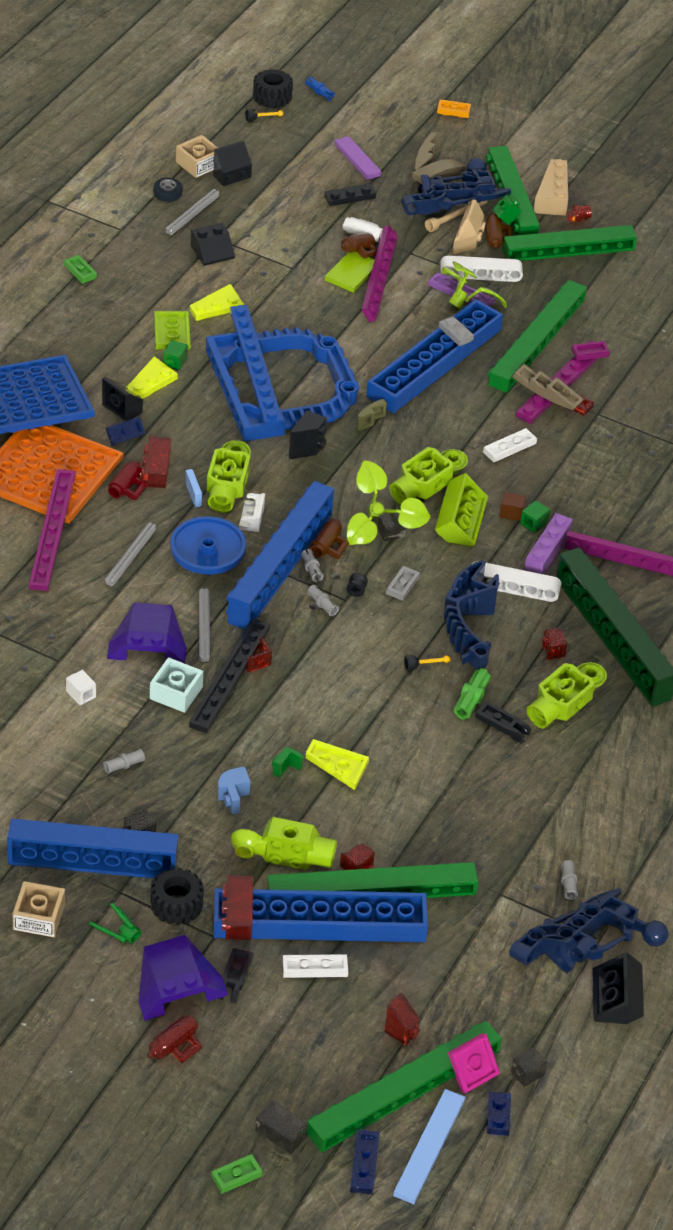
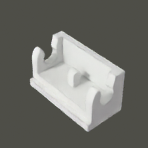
(252, 512)

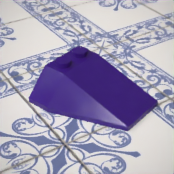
(148, 629)
(173, 972)

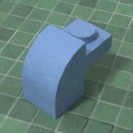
(232, 786)

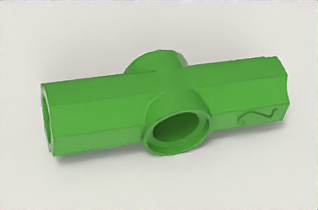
(472, 693)

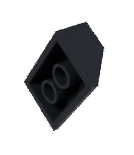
(618, 990)

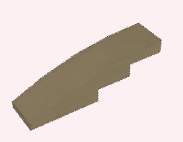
(426, 152)
(441, 168)
(547, 388)

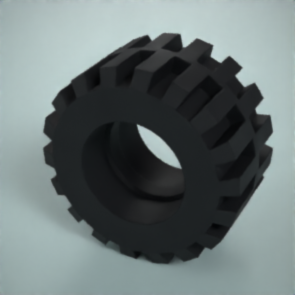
(272, 88)
(176, 883)

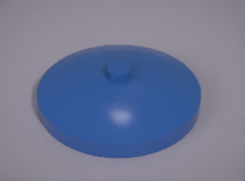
(208, 545)

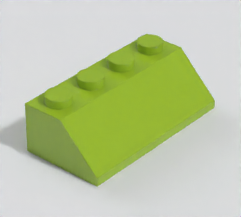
(461, 511)

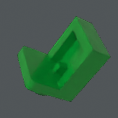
(285, 759)

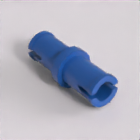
(319, 88)

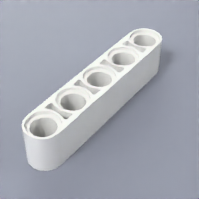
(486, 268)
(523, 582)

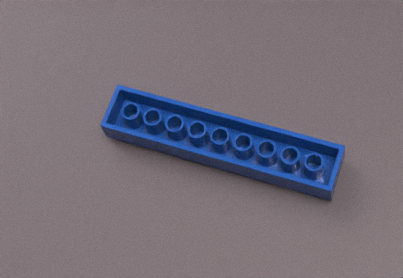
(432, 358)
(280, 555)
(333, 915)

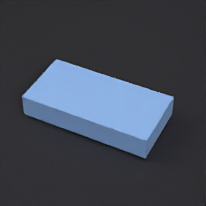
(193, 488)

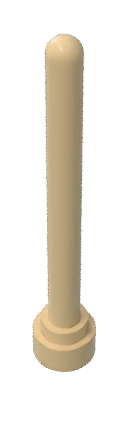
(433, 223)

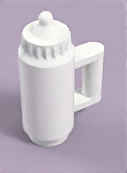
(359, 226)

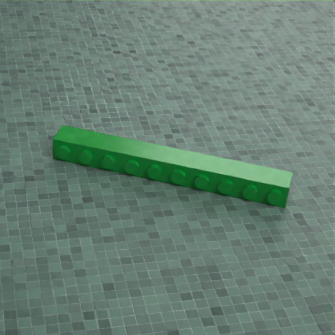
(537, 335)
(434, 880)
(392, 1091)

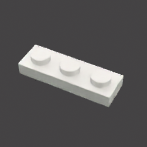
(509, 445)
(315, 966)

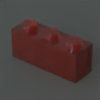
(156, 461)
(238, 907)

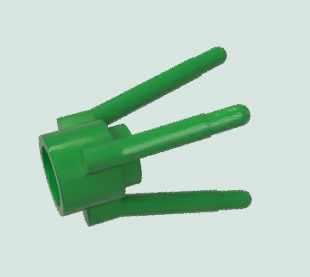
(128, 930)

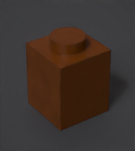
(512, 506)

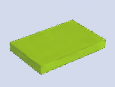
(350, 272)
(171, 326)

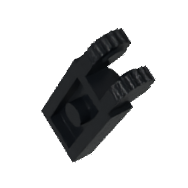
(503, 721)
(237, 971)

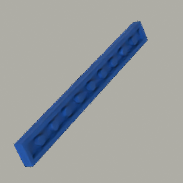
(256, 366)

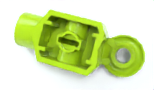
(427, 473)
(228, 475)
(565, 692)
(286, 844)

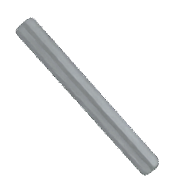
(192, 212)
(130, 554)
(204, 625)

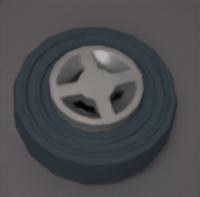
(167, 189)

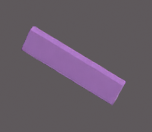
(357, 158)
(449, 286)

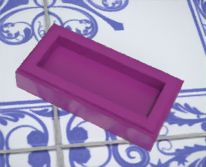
(590, 350)

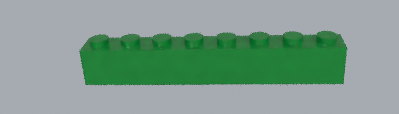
(507, 176)
(570, 243)

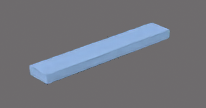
(429, 1147)

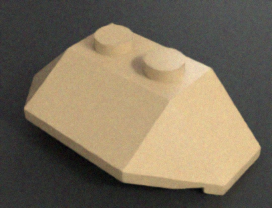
(470, 229)

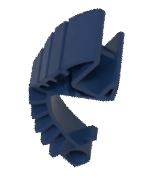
(470, 597)

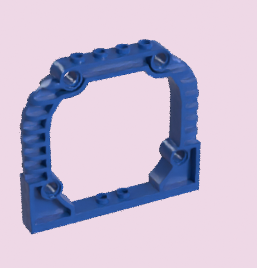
(225, 351)

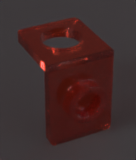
(260, 660)

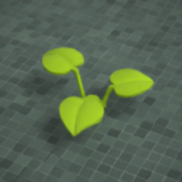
(459, 295)
(360, 527)

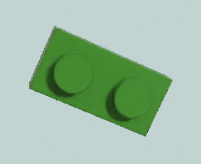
(80, 269)
(236, 1173)

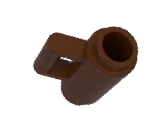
(495, 230)
(360, 243)
(326, 538)

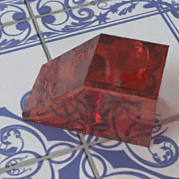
(401, 1020)

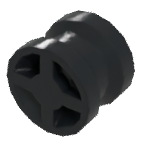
(357, 584)

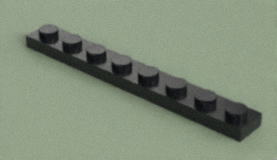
(228, 676)

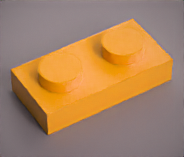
(454, 108)

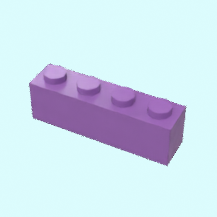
(548, 545)

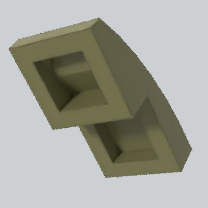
(370, 413)

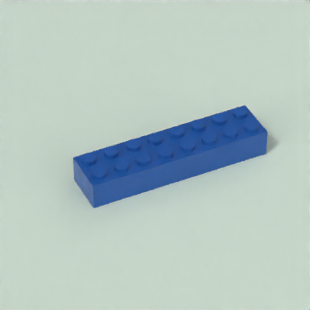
(91, 848)

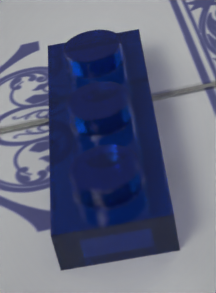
(364, 1162)

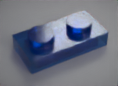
(125, 430)
(498, 1113)

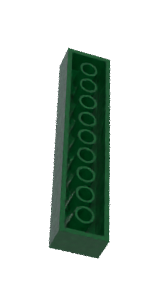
(616, 626)

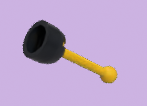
(251, 114)
(412, 662)

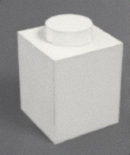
(81, 687)

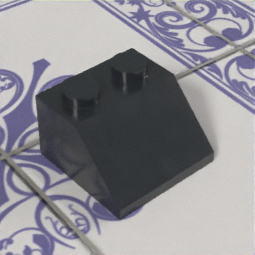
(232, 163)
(212, 244)
(120, 400)
(308, 436)

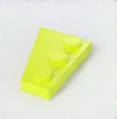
(215, 303)
(152, 378)
(338, 762)

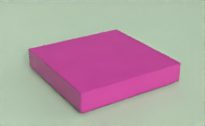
(473, 1063)

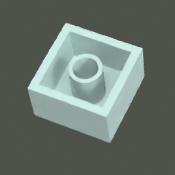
(176, 685)

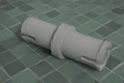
(312, 565)
(322, 600)
(124, 761)
(569, 880)

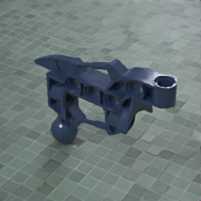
(439, 195)
(573, 939)

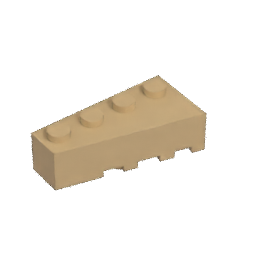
(553, 191)

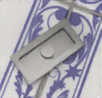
(456, 331)
(403, 583)

